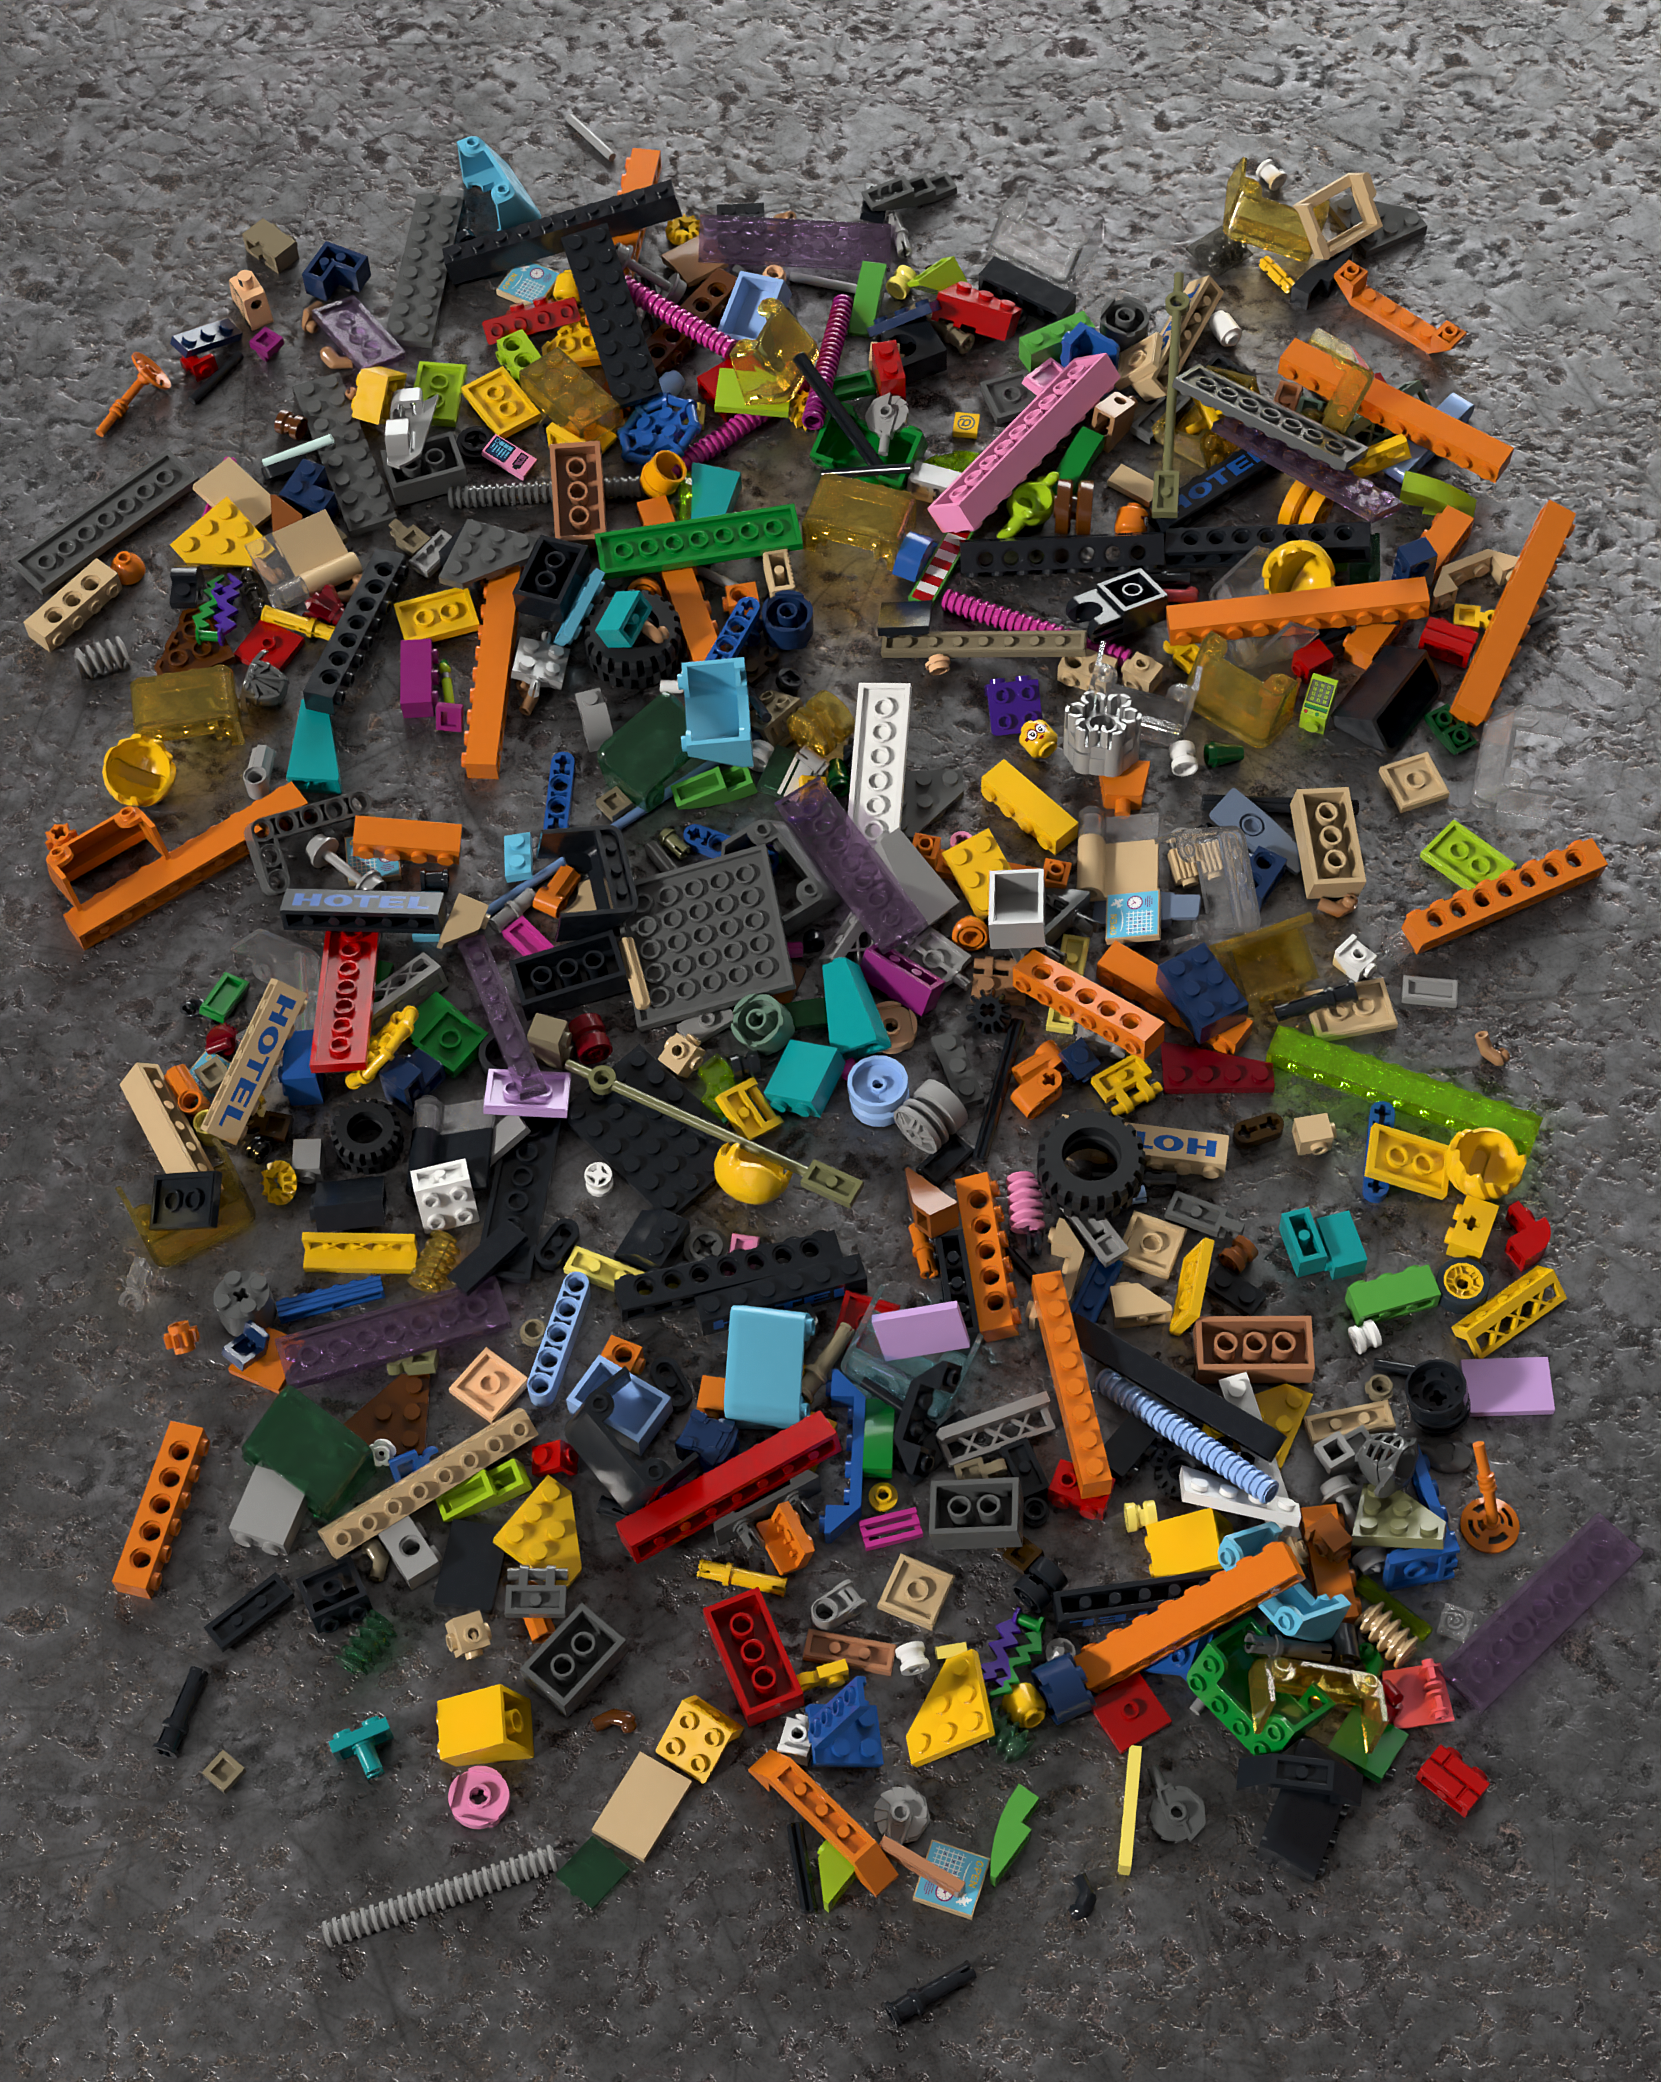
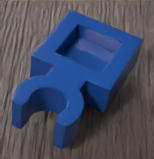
(409, 1462)

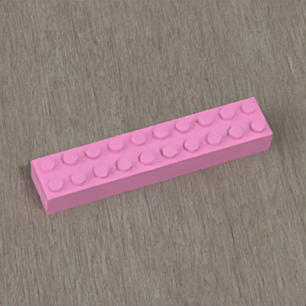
(1024, 443)

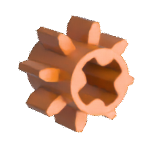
(59, 835)
(181, 1337)

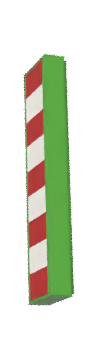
(939, 567)

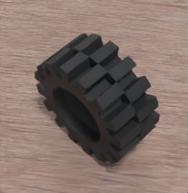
(1166, 1461)

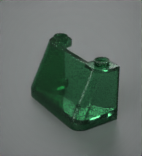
(646, 751)
(310, 1452)

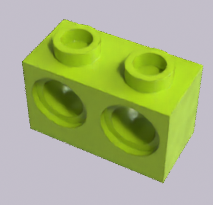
(516, 353)

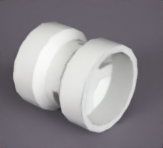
(1183, 758)

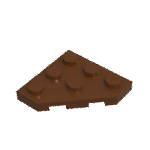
(185, 653)
(396, 1415)

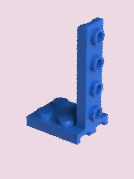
(1417, 1565)
(845, 1730)

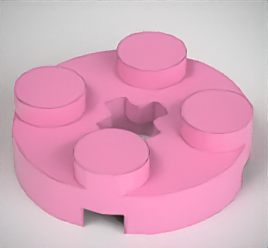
(488, 1812)

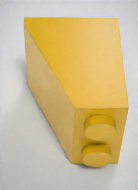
(1186, 1543)
(485, 1727)

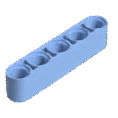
(1453, 406)
(559, 1351)

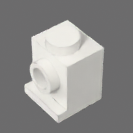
(1355, 959)
(797, 1749)

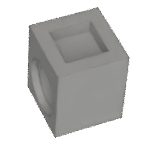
(308, 1160)

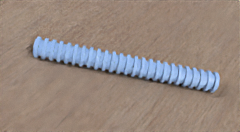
(1186, 1436)

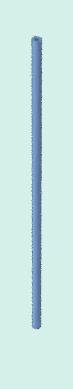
(620, 824)

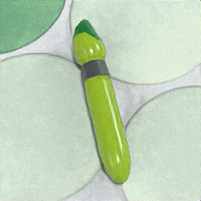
(447, 687)

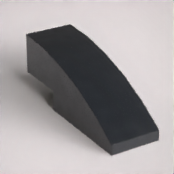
(1318, 280)

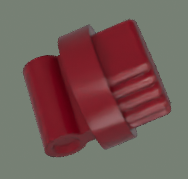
(221, 1040)
(1393, 1700)

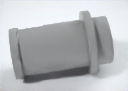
(813, 760)

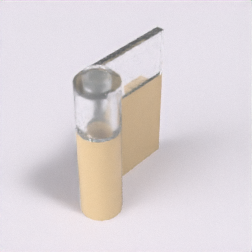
(302, 560)
(1117, 853)

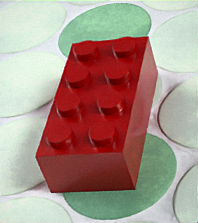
(753, 1657)

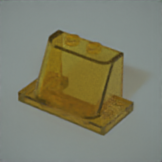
(1268, 959)

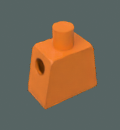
(1126, 790)

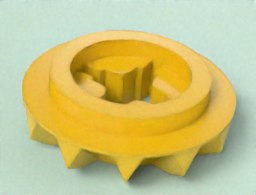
(681, 236)
(286, 1179)

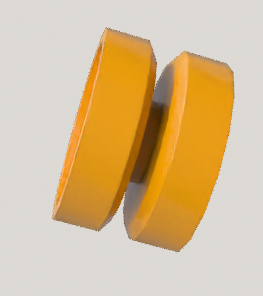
(1304, 506)

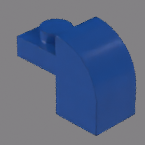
(913, 556)

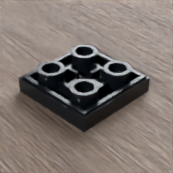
(905, 618)

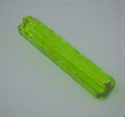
(1376, 1594)

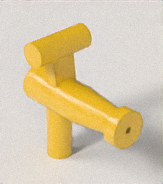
(1209, 417)

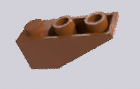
(931, 1208)

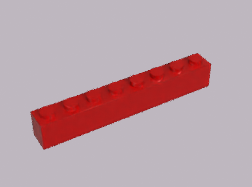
(728, 1487)

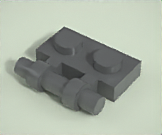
(536, 1600)

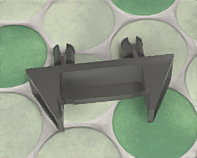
(1071, 911)
(744, 1522)

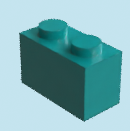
(623, 619)
(1302, 1242)
(1341, 1245)

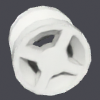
(761, 754)
(594, 1174)
(1364, 1336)
(912, 1658)

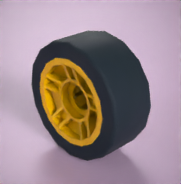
(1462, 1272)

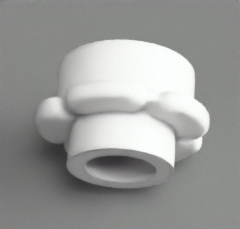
(385, 1446)

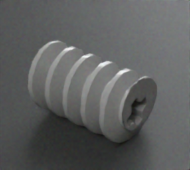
(101, 657)

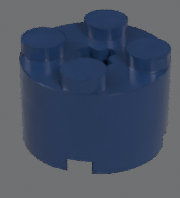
(787, 620)
(1063, 1688)

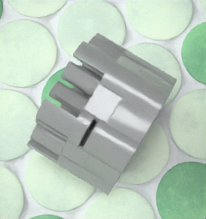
(1102, 738)

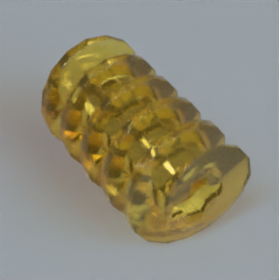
(434, 1261)

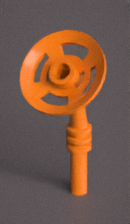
(147, 374)
(1489, 1516)

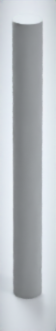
(824, 282)

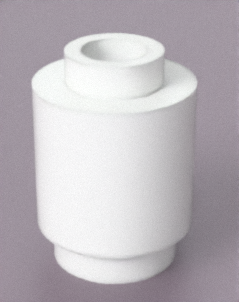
(1224, 328)

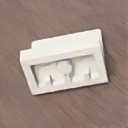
(444, 1196)

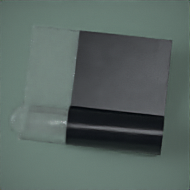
(451, 1134)

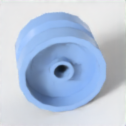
(877, 1090)

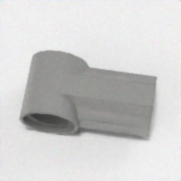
(259, 772)

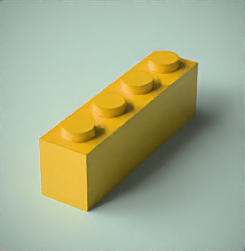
(1029, 807)

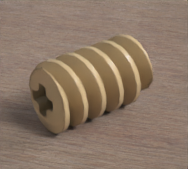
(1387, 1634)

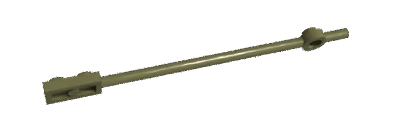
(1167, 481)
(817, 1177)

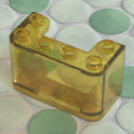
(859, 516)
(188, 705)

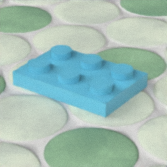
(580, 609)

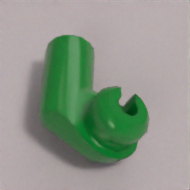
(1371, 1659)

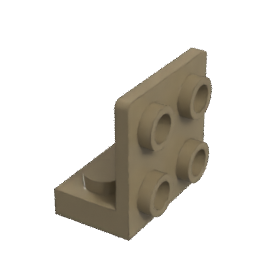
(781, 708)

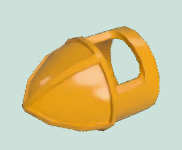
(658, 477)

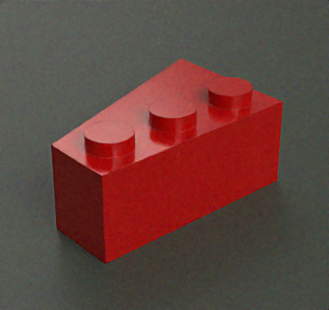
(979, 310)

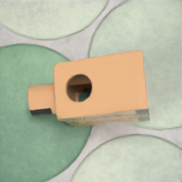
(244, 291)

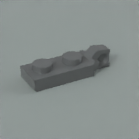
(1203, 1216)

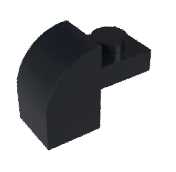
(186, 586)

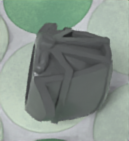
(263, 684)
(1388, 1462)

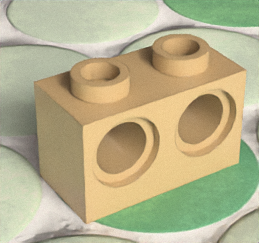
(1080, 676)

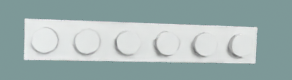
(1239, 1392)

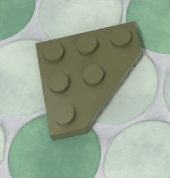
(1396, 1522)

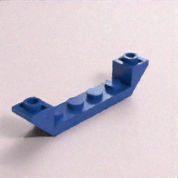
(841, 1517)

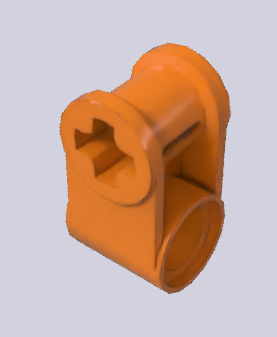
(1038, 1093)

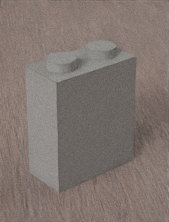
(268, 1513)

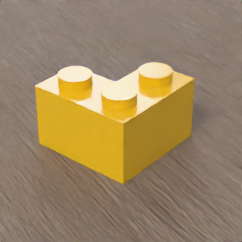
(375, 393)

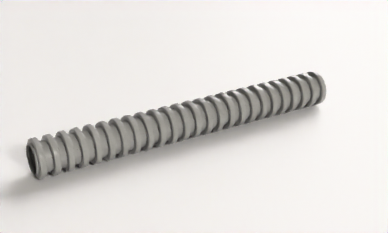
(439, 1896)

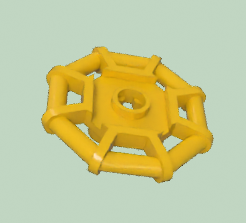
(384, 1045)

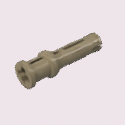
(951, 334)
(816, 1373)

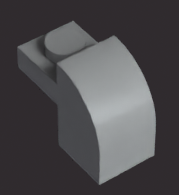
(594, 718)
(1340, 1451)

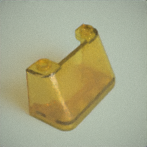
(766, 364)
(1239, 700)

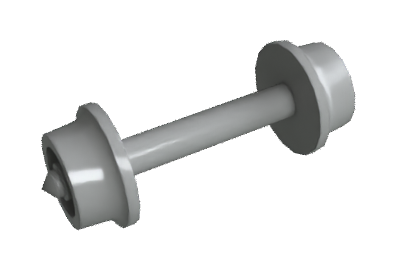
(672, 289)
(323, 851)
(1339, 1491)

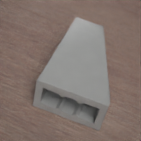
(915, 876)

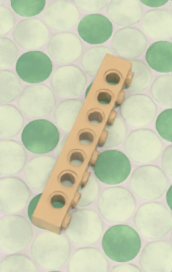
(427, 1483)

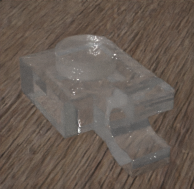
(138, 1277)

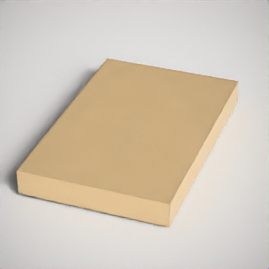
(232, 481)
(1352, 1019)
(642, 1806)

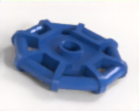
(666, 420)

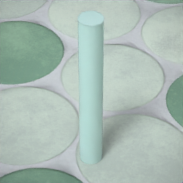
(299, 450)

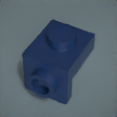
(1079, 1060)
(247, 1347)

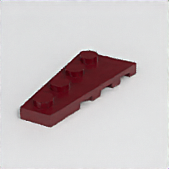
(1210, 1072)

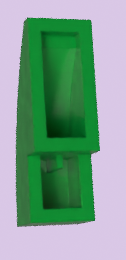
(1080, 457)
(878, 1439)

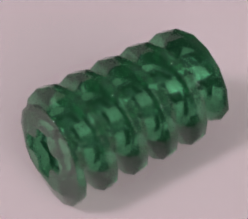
(366, 1644)
(1006, 1736)

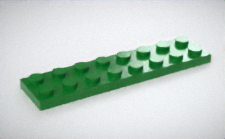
(698, 541)

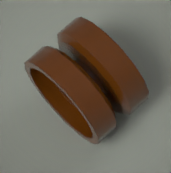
(1073, 507)

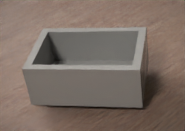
(1017, 908)

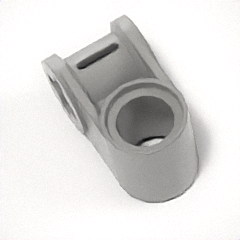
(841, 1603)

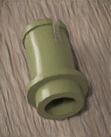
(674, 843)

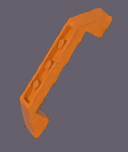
(1353, 281)
(1055, 871)
(828, 1818)

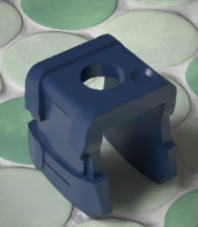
(710, 1438)

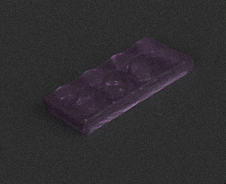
(358, 333)

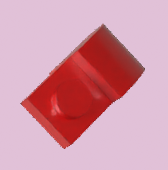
(1532, 1237)

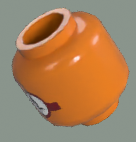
(1131, 519)

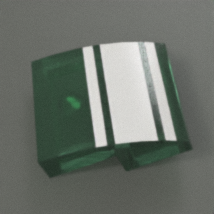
(782, 773)

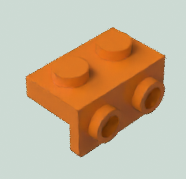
(786, 1539)

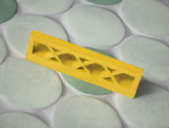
(1383, 456)
(359, 1252)
(1508, 1301)

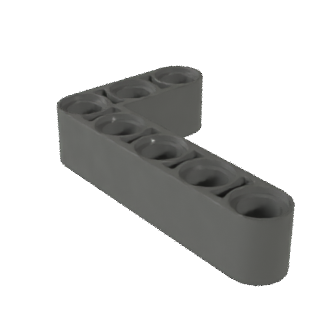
(296, 826)

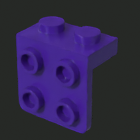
(1012, 704)

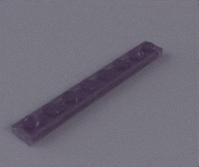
(502, 1017)

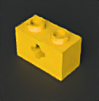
(1475, 1215)

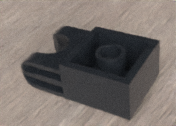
(1119, 606)

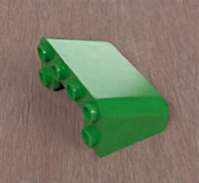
(835, 450)
(1222, 1684)

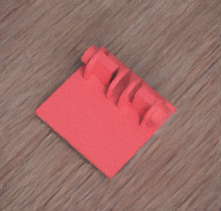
(1424, 1694)

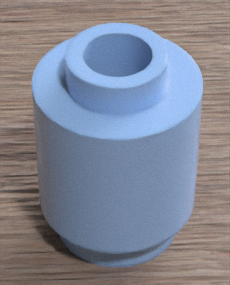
(672, 382)

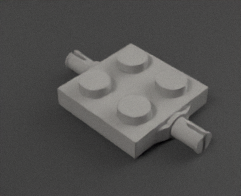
(540, 663)
(939, 957)

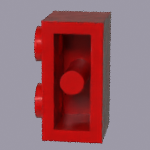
(1066, 1494)

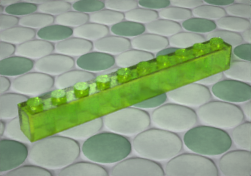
(1405, 1090)

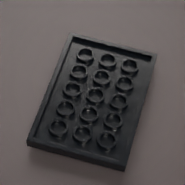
(649, 1150)

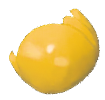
(1298, 567)
(139, 771)
(1484, 1163)
(749, 1176)

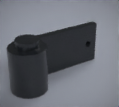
(1344, 1646)

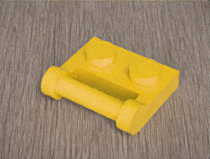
(744, 1115)

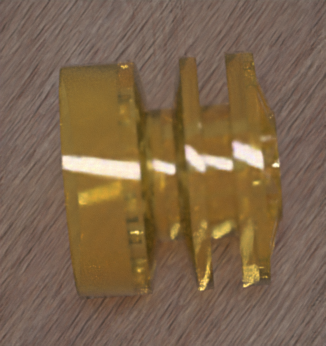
(821, 723)

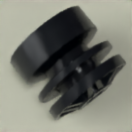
(1436, 1383)

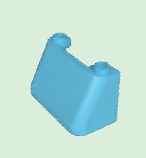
(488, 170)
(717, 711)
(766, 1367)
(1295, 1609)

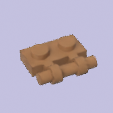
(1000, 983)

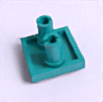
(363, 1744)

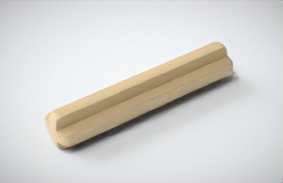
(634, 973)

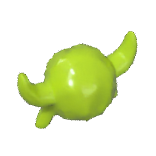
(1030, 505)

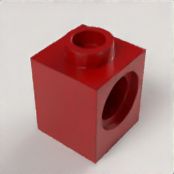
(1312, 659)

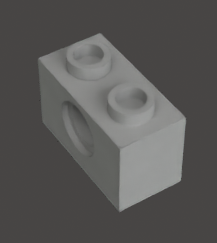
(414, 1568)

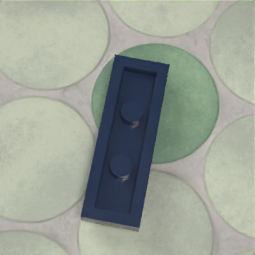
(903, 316)
(206, 338)

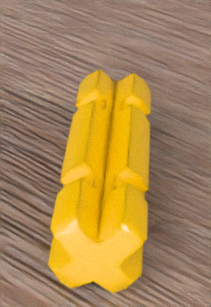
(1277, 274)

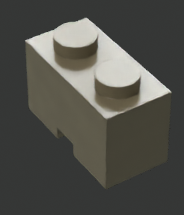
(272, 244)
(550, 1041)

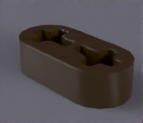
(1257, 1129)

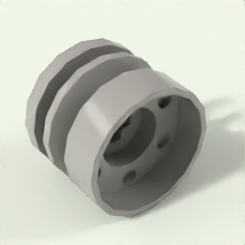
(931, 1116)

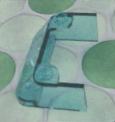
(866, 1359)

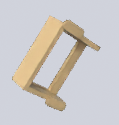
(1363, 193)

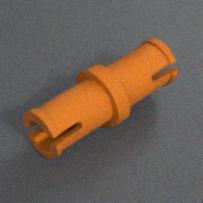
(923, 1251)

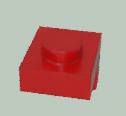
(199, 368)
(554, 1458)

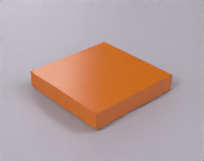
(267, 1370)

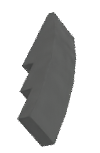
(905, 193)

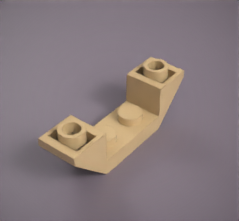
(1476, 565)
(1064, 1245)

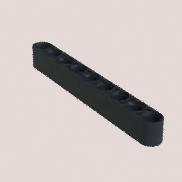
(1177, 1389)

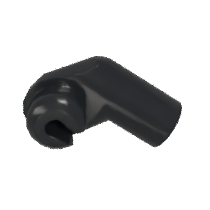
(191, 1009)
(1086, 1898)

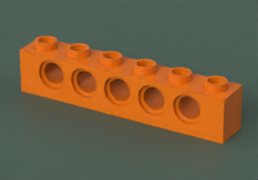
(1088, 1004)
(970, 1193)
(178, 1440)

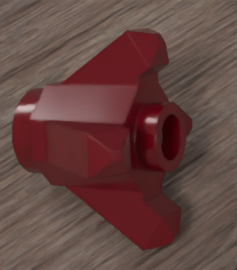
(325, 606)

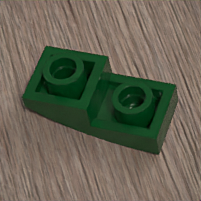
(1449, 730)
(808, 1013)

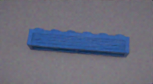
(330, 1299)

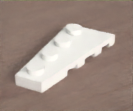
(1222, 1494)

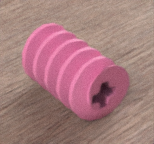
(1024, 1203)

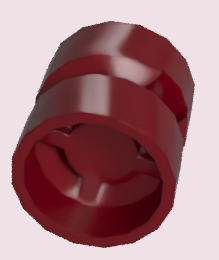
(590, 1038)

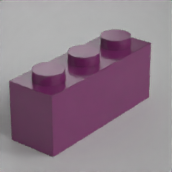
(418, 678)
(902, 979)

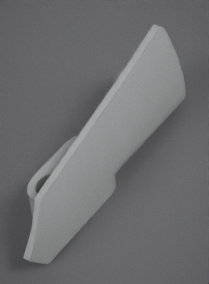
(408, 426)

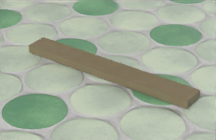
(987, 644)

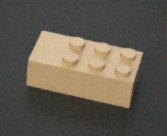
(1327, 842)

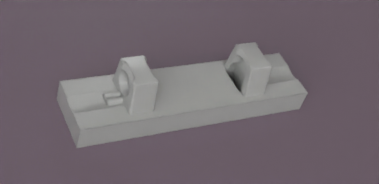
(1107, 1247)

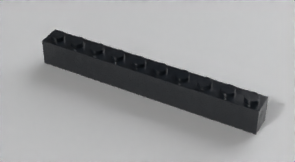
(543, 236)

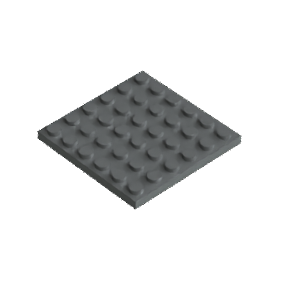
(709, 937)

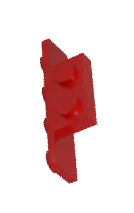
(532, 318)

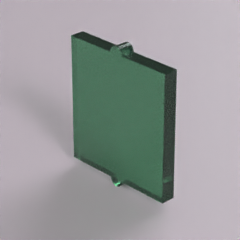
(592, 1872)

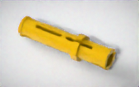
(308, 626)
(741, 1577)

